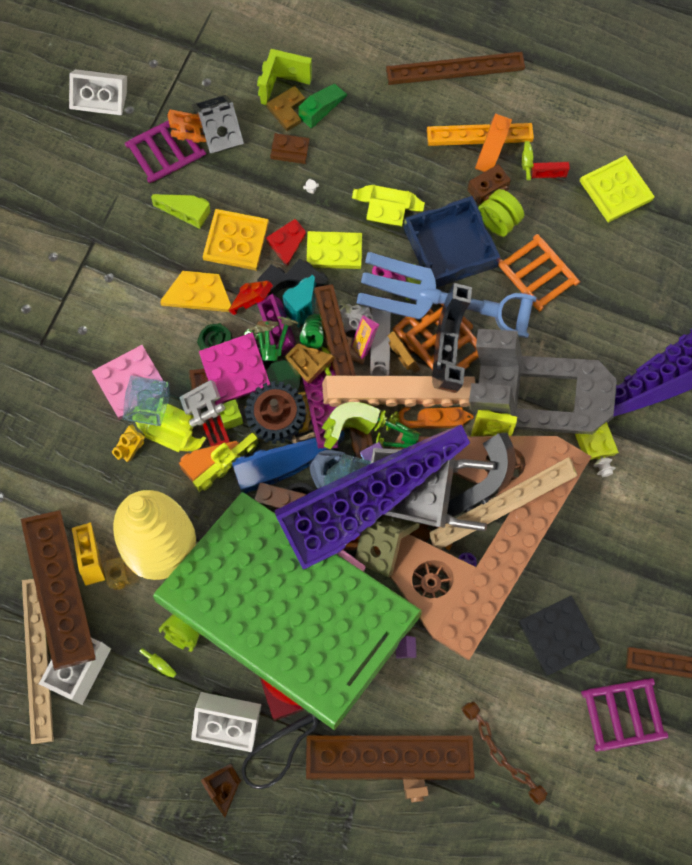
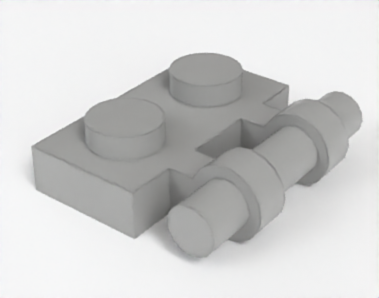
(199, 398)

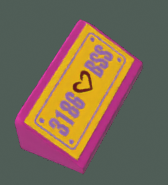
(364, 336)

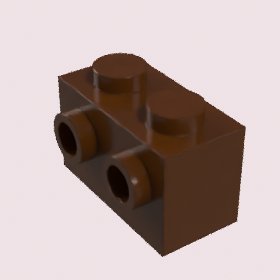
(487, 183)

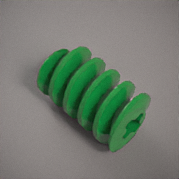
(312, 332)

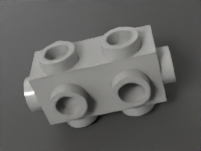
(352, 315)

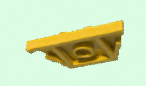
(197, 291)

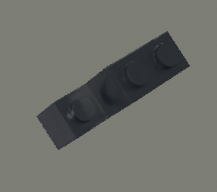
(292, 278)

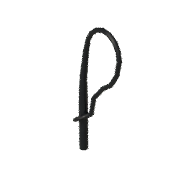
(290, 728)

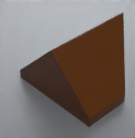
(222, 787)

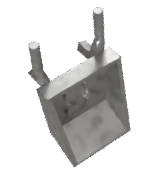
(430, 500)

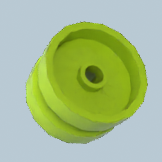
(501, 212)

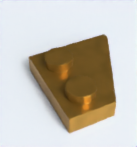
(308, 361)

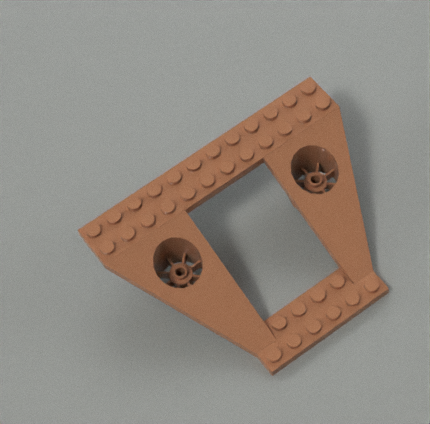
(478, 592)

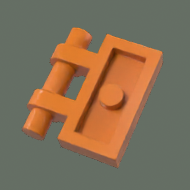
(185, 121)

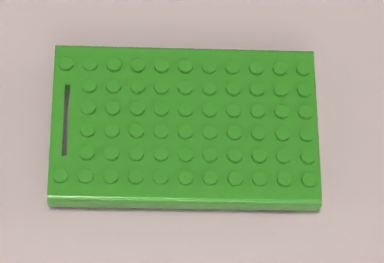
(287, 624)

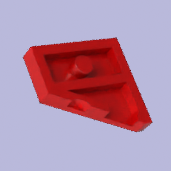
(287, 240)
(250, 294)

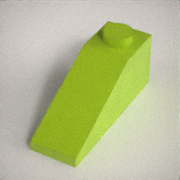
(185, 207)

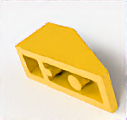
(87, 554)

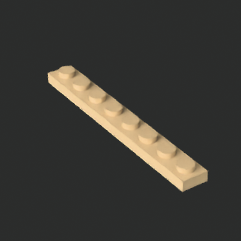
(507, 501)
(37, 662)

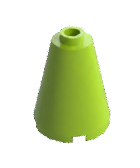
(179, 633)

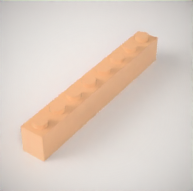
(392, 391)

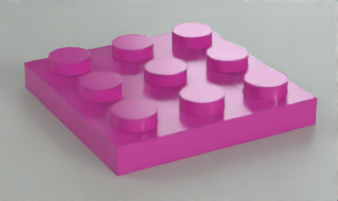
(235, 367)

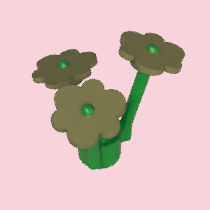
(269, 351)

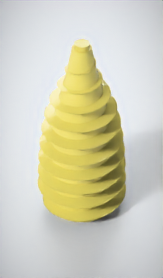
(152, 534)

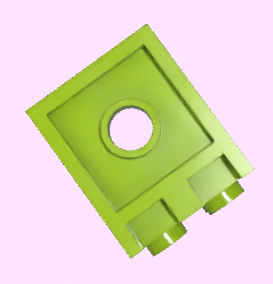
(284, 66)

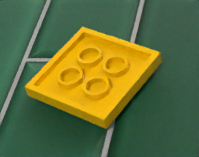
(235, 239)

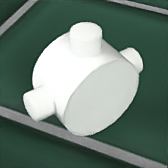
(311, 186)

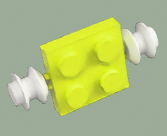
(599, 446)

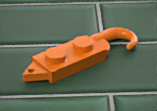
(437, 418)

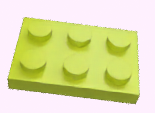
(334, 250)
(490, 423)

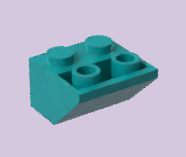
(300, 300)

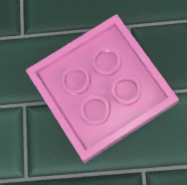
(115, 375)

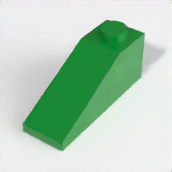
(320, 104)

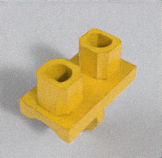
(128, 444)

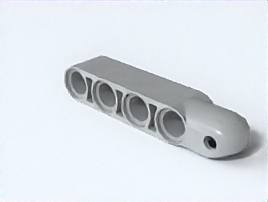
(380, 348)

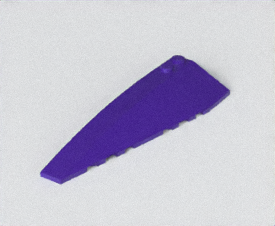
(658, 378)
(339, 511)

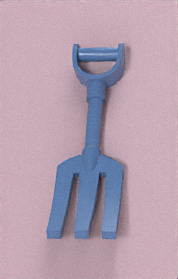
(427, 294)

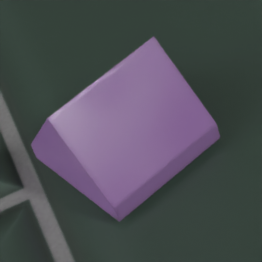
(406, 648)

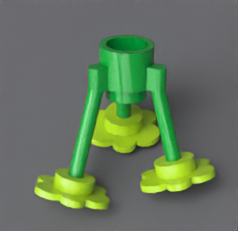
(409, 435)

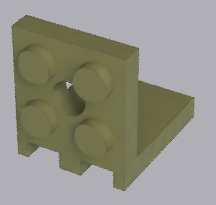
(386, 535)

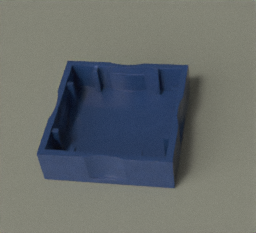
(452, 241)

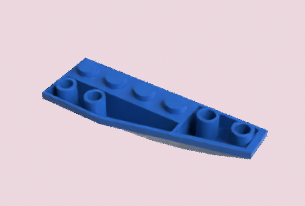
(276, 464)

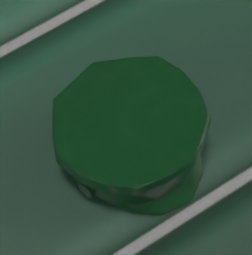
(213, 335)
(284, 372)

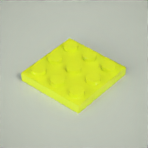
(617, 189)

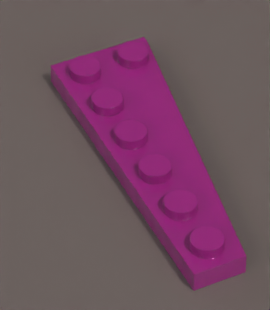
(318, 410)

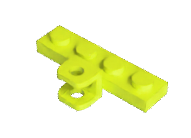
(223, 461)

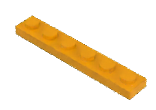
(475, 134)

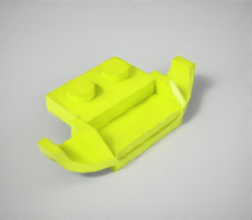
(387, 204)
(174, 431)

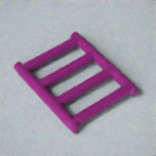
(167, 169)
(620, 741)

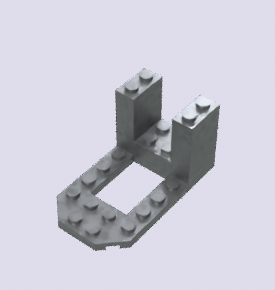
(500, 382)

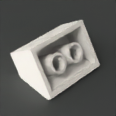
(97, 92)
(76, 680)
(225, 722)

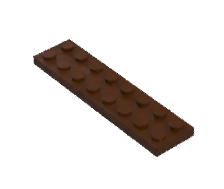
(57, 590)
(389, 758)

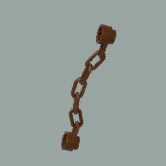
(537, 793)

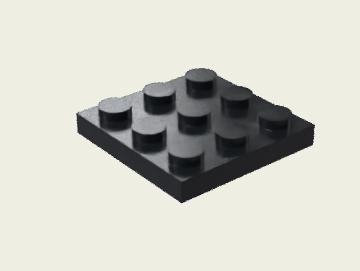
(559, 635)

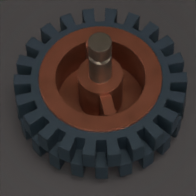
(275, 412)

